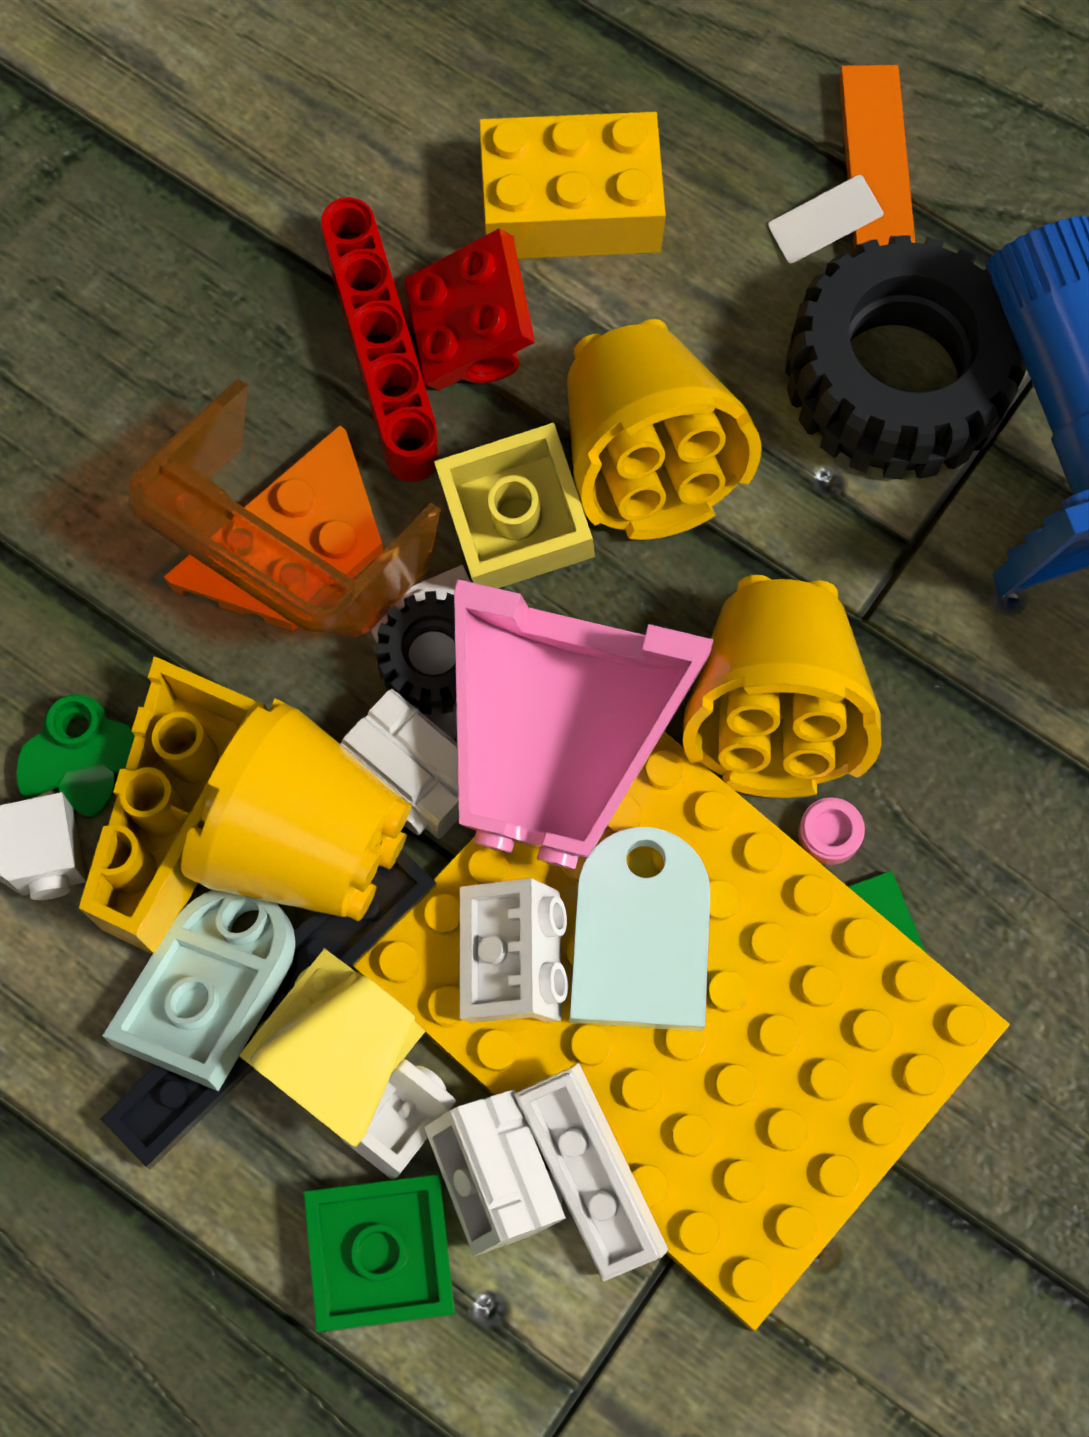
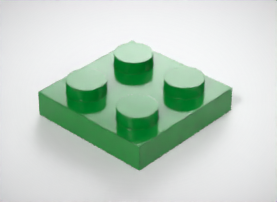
(378, 1254)

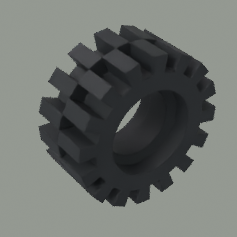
(394, 646)

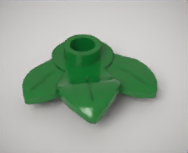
(77, 765)

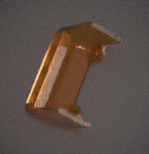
(185, 507)

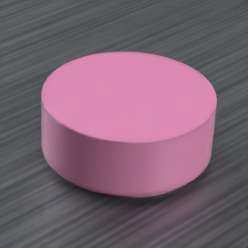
(831, 830)

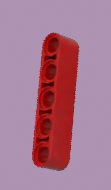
(376, 313)

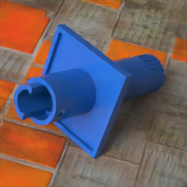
(1046, 303)

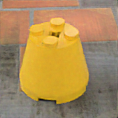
(653, 433)
(782, 692)
(295, 819)

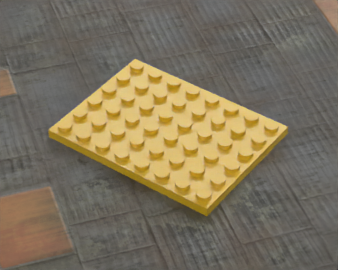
(814, 1052)

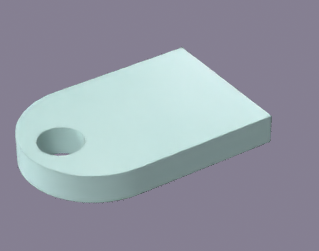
(641, 938)
(205, 988)

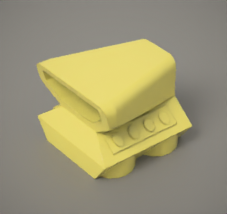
(334, 1045)

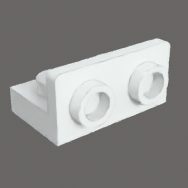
(511, 951)

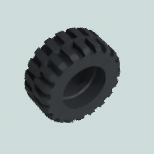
(915, 289)

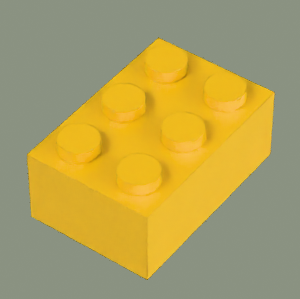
(574, 183)

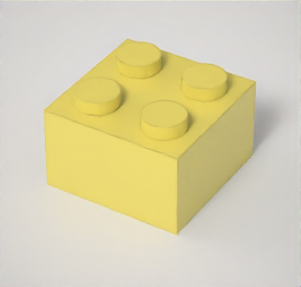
(516, 508)

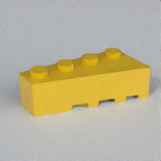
(178, 740)

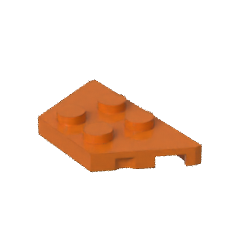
(314, 504)

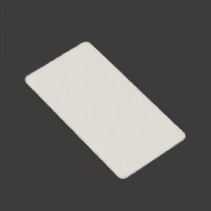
(825, 219)

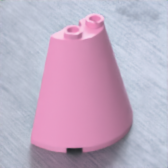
(556, 718)

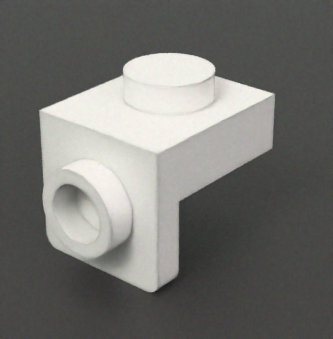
(407, 1105)

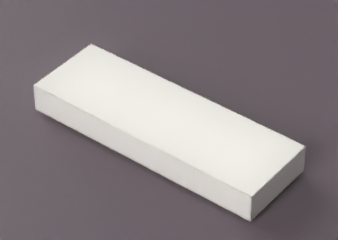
(591, 1172)

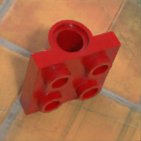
(471, 313)

